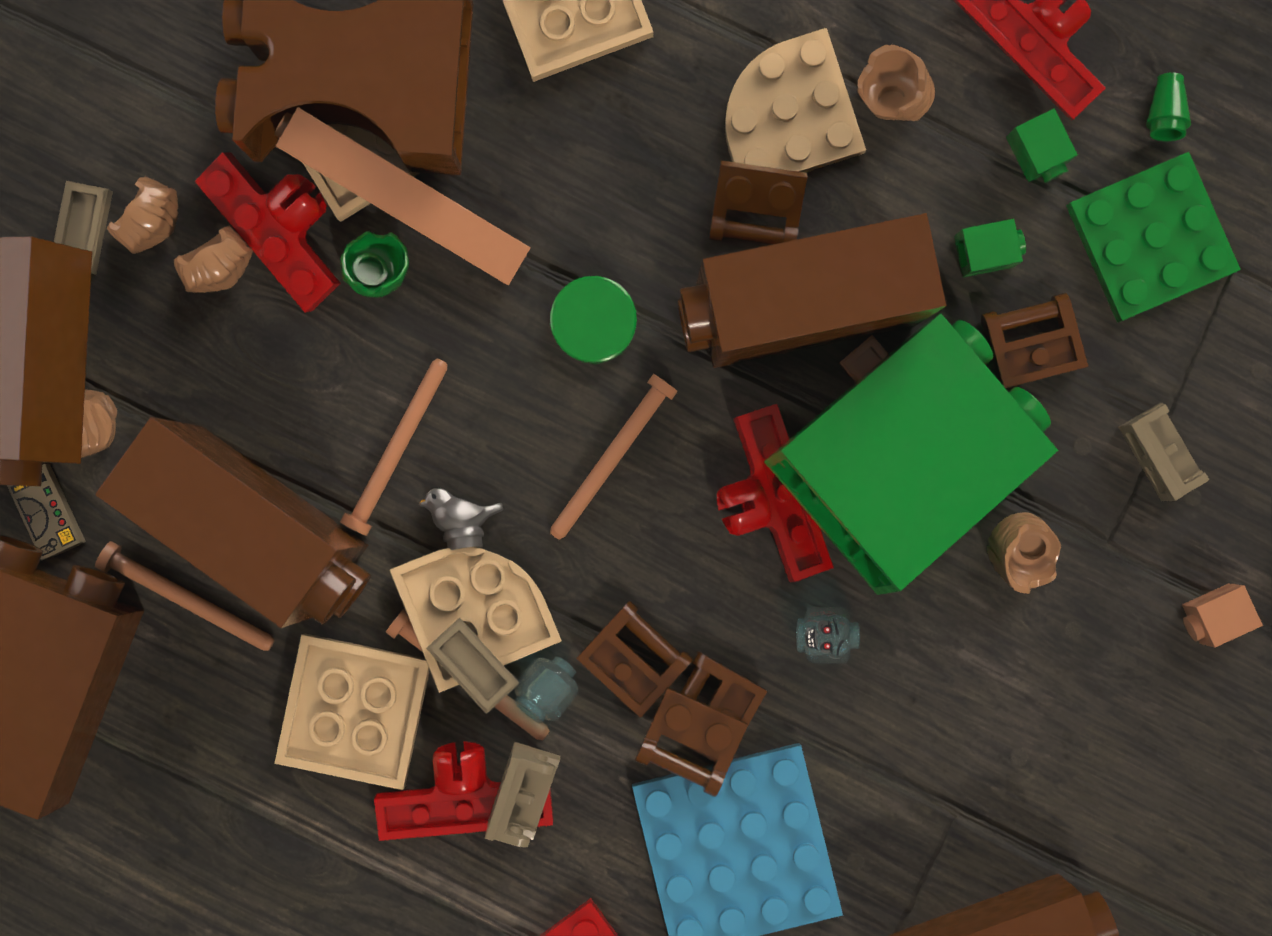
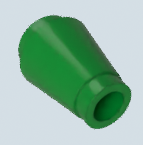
(1169, 109)

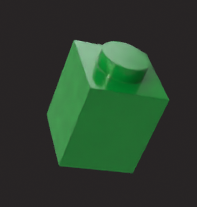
(1042, 147)
(990, 247)

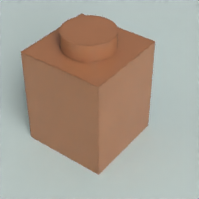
(1221, 615)

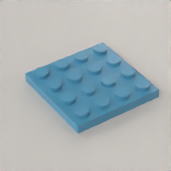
(740, 858)

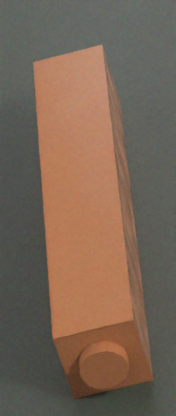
(400, 195)

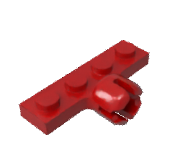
(1037, 42)
(273, 225)
(768, 501)
(455, 804)

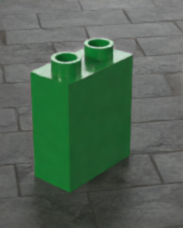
(914, 454)

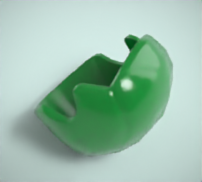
(374, 264)

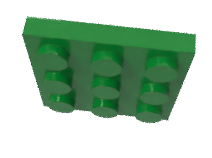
(1153, 237)

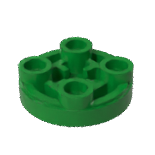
(593, 319)

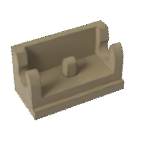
(1162, 453)
(521, 795)

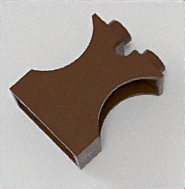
(371, 67)

